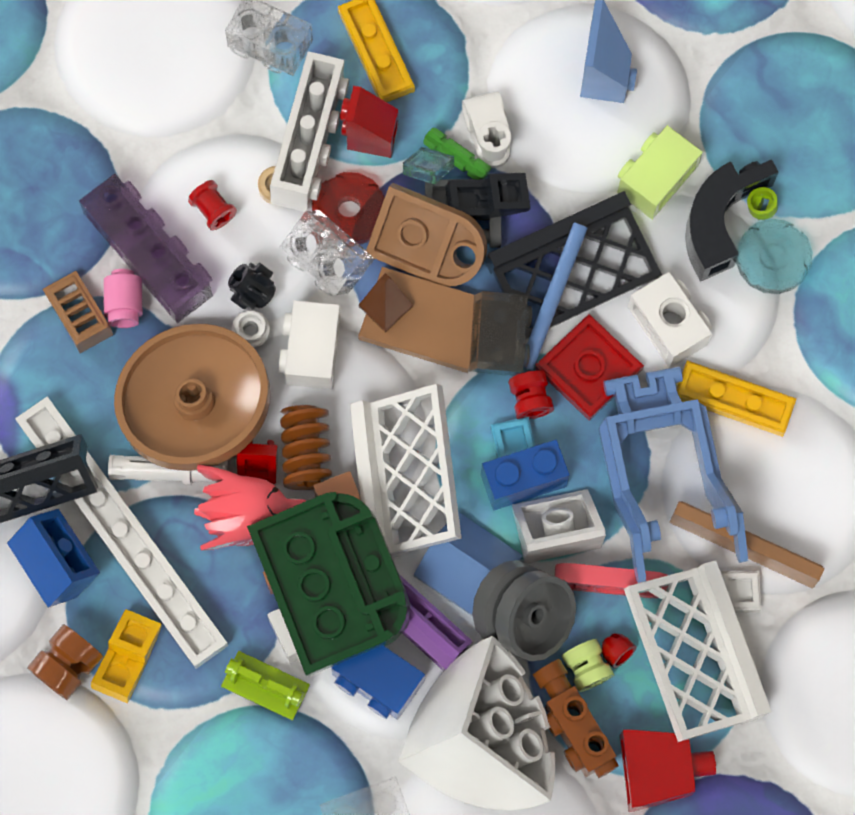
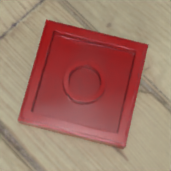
(582, 364)

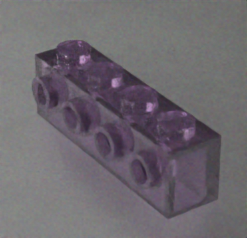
(146, 247)

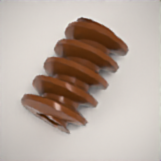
(304, 446)

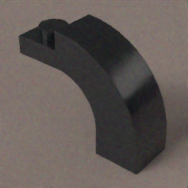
(706, 234)

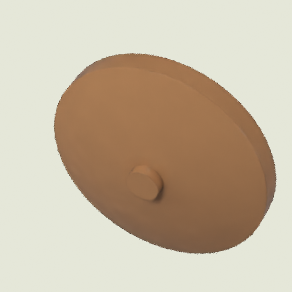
(192, 397)

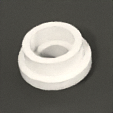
(254, 318)

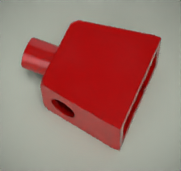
(660, 768)

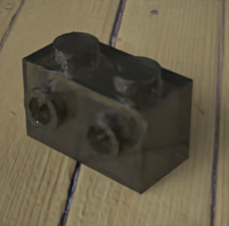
(499, 333)

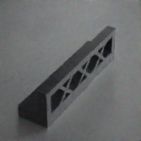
(37, 467)

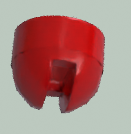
(617, 649)

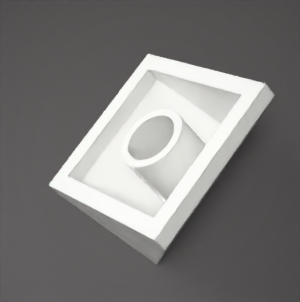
(558, 526)

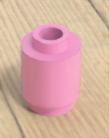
(123, 298)

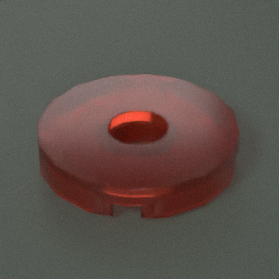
(355, 188)

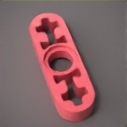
(602, 579)

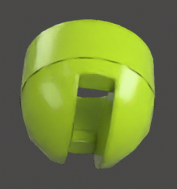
(755, 202)

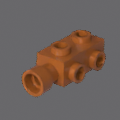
(574, 730)

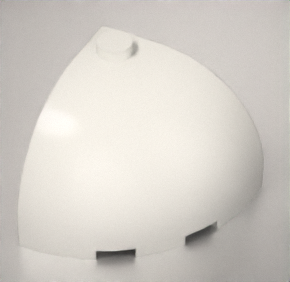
(483, 734)

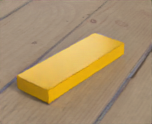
(376, 49)
(736, 398)

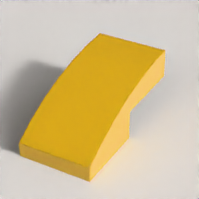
(126, 656)

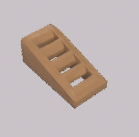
(89, 336)

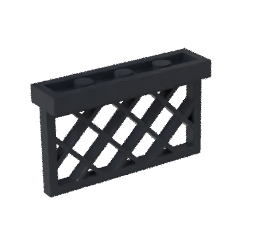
(554, 237)

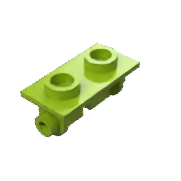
(264, 685)

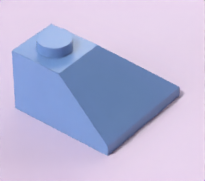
(607, 59)

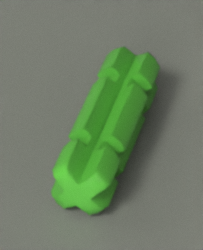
(463, 158)

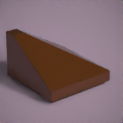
(385, 303)

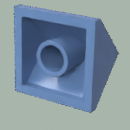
(461, 565)

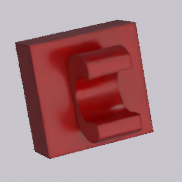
(259, 461)

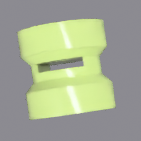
(587, 665)

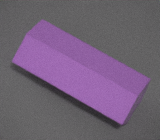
(433, 631)

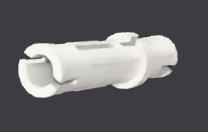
(139, 468)

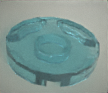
(774, 256)

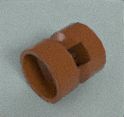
(65, 662)

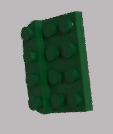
(332, 579)

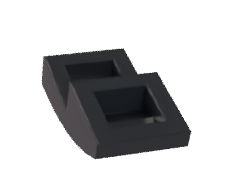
(490, 198)

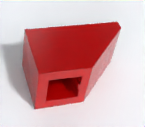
(369, 123)

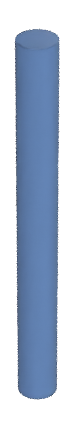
(555, 292)

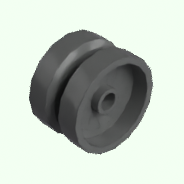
(524, 610)

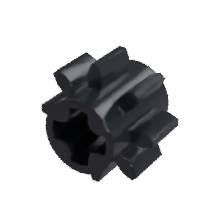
(251, 286)

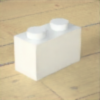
(311, 344)

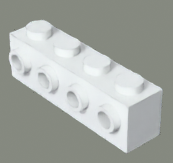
(307, 132)

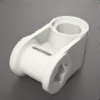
(488, 124)

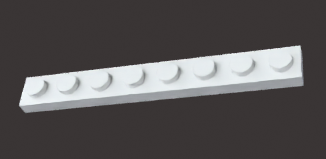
(131, 545)

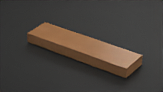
(758, 549)

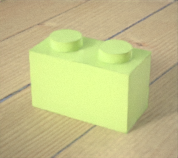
(659, 171)

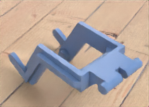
(654, 409)

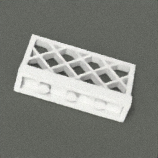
(375, 470)
(727, 644)

